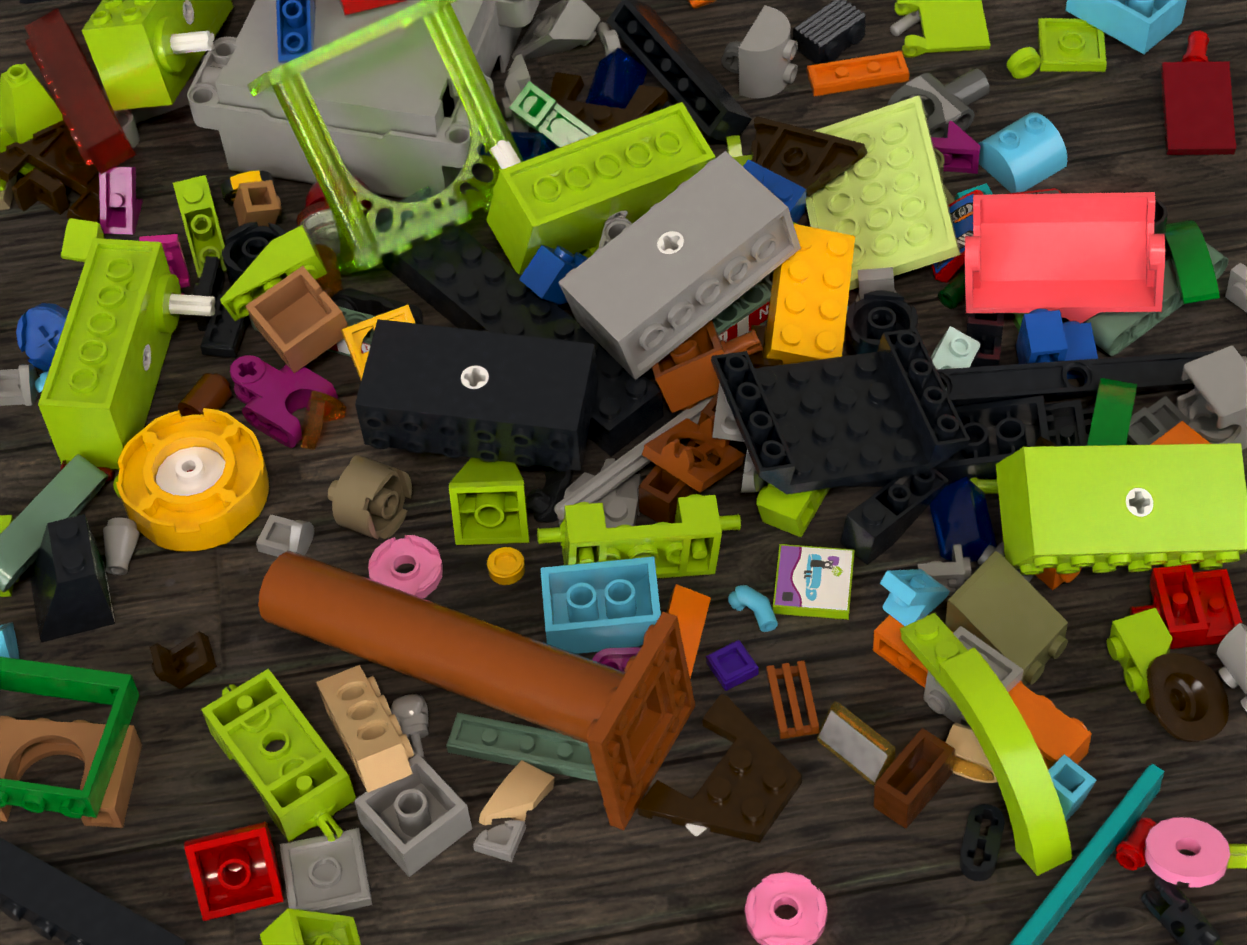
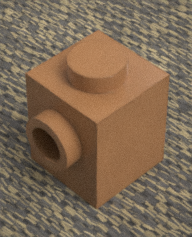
(257, 203)

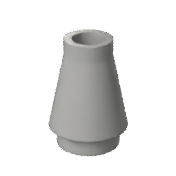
(119, 544)

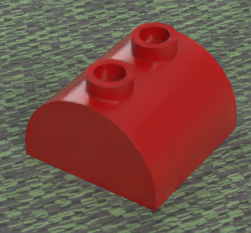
(234, 871)

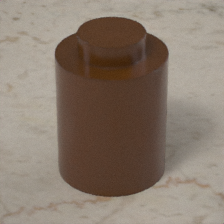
(209, 392)

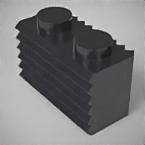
(830, 31)

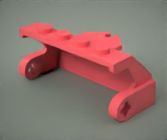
(1064, 254)

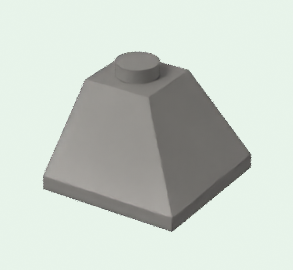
(559, 29)

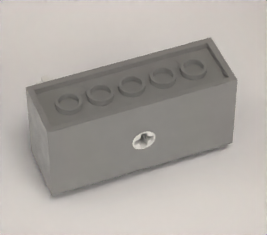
(680, 264)

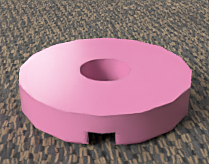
(410, 550)
(1188, 834)
(781, 890)

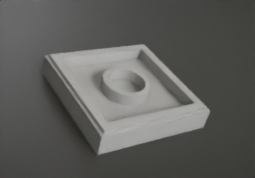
(326, 874)

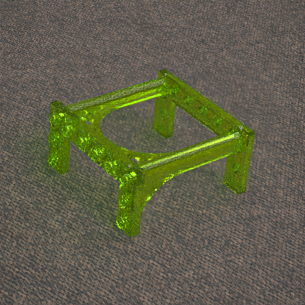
(359, 238)

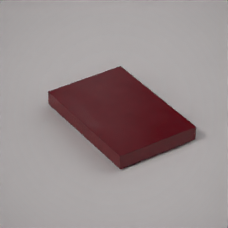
(1198, 108)

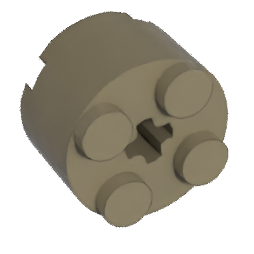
(370, 497)

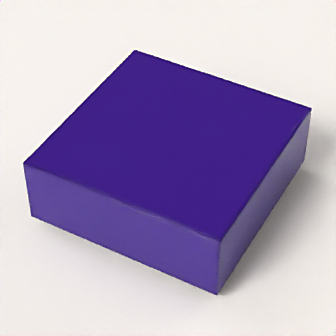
(732, 665)

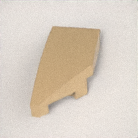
(517, 793)

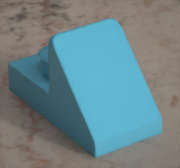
(911, 594)

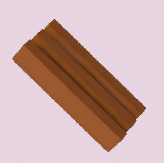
(787, 673)

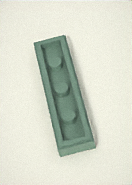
(515, 742)

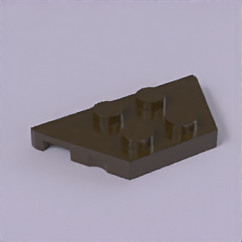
(803, 154)

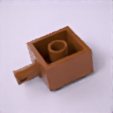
(687, 371)

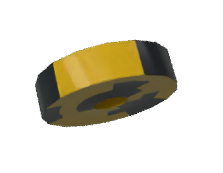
(230, 186)

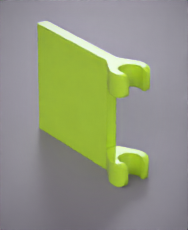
(945, 26)

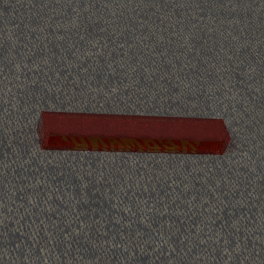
(77, 93)

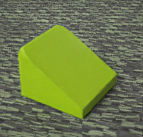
(79, 239)

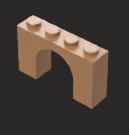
(32, 740)

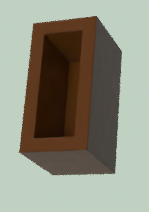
(914, 778)

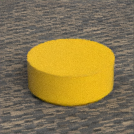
(506, 565)

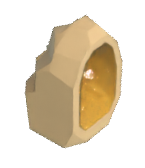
(969, 756)

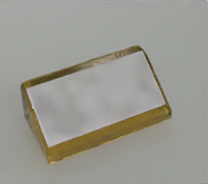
(856, 743)

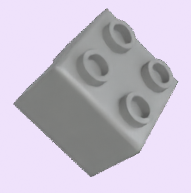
(1219, 397)

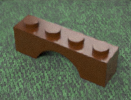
(661, 489)

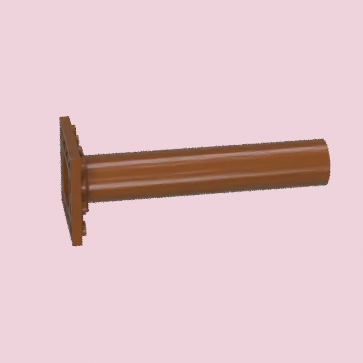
(621, 715)

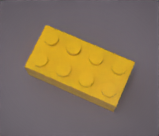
(810, 298)

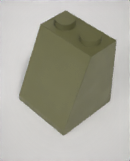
(1009, 616)

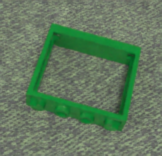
(80, 685)

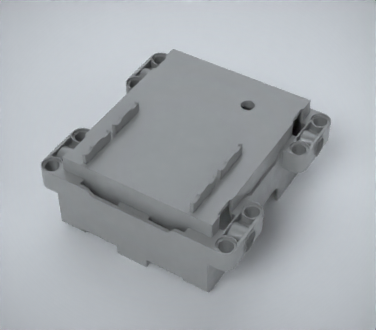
(374, 99)

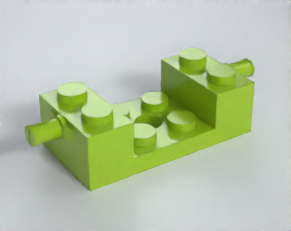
(679, 548)
(299, 782)

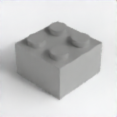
(414, 816)

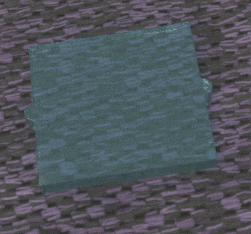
(385, 218)

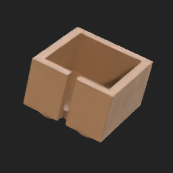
(296, 319)

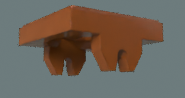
(679, 459)

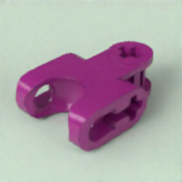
(275, 395)

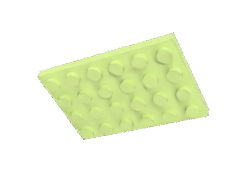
(891, 195)

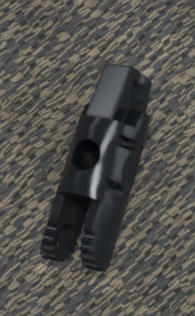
(1180, 915)

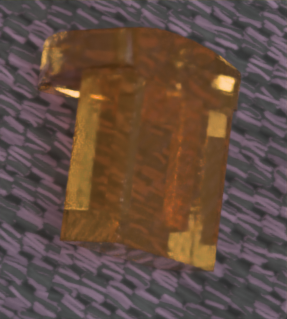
(319, 409)

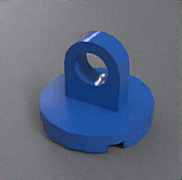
(40, 332)

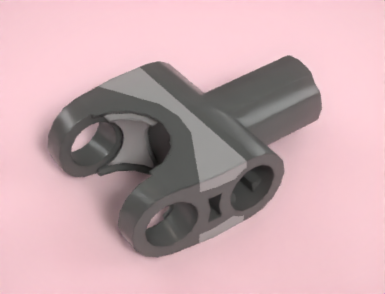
(945, 101)

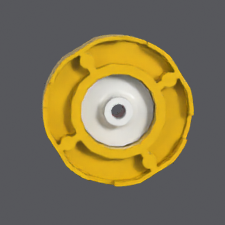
(193, 480)

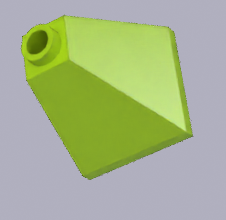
(25, 104)
(489, 504)

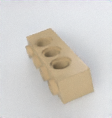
(366, 727)

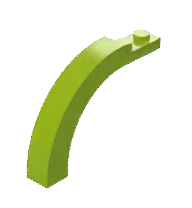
(1005, 738)

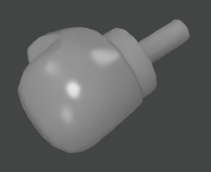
(413, 719)

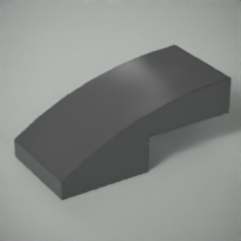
(1155, 421)

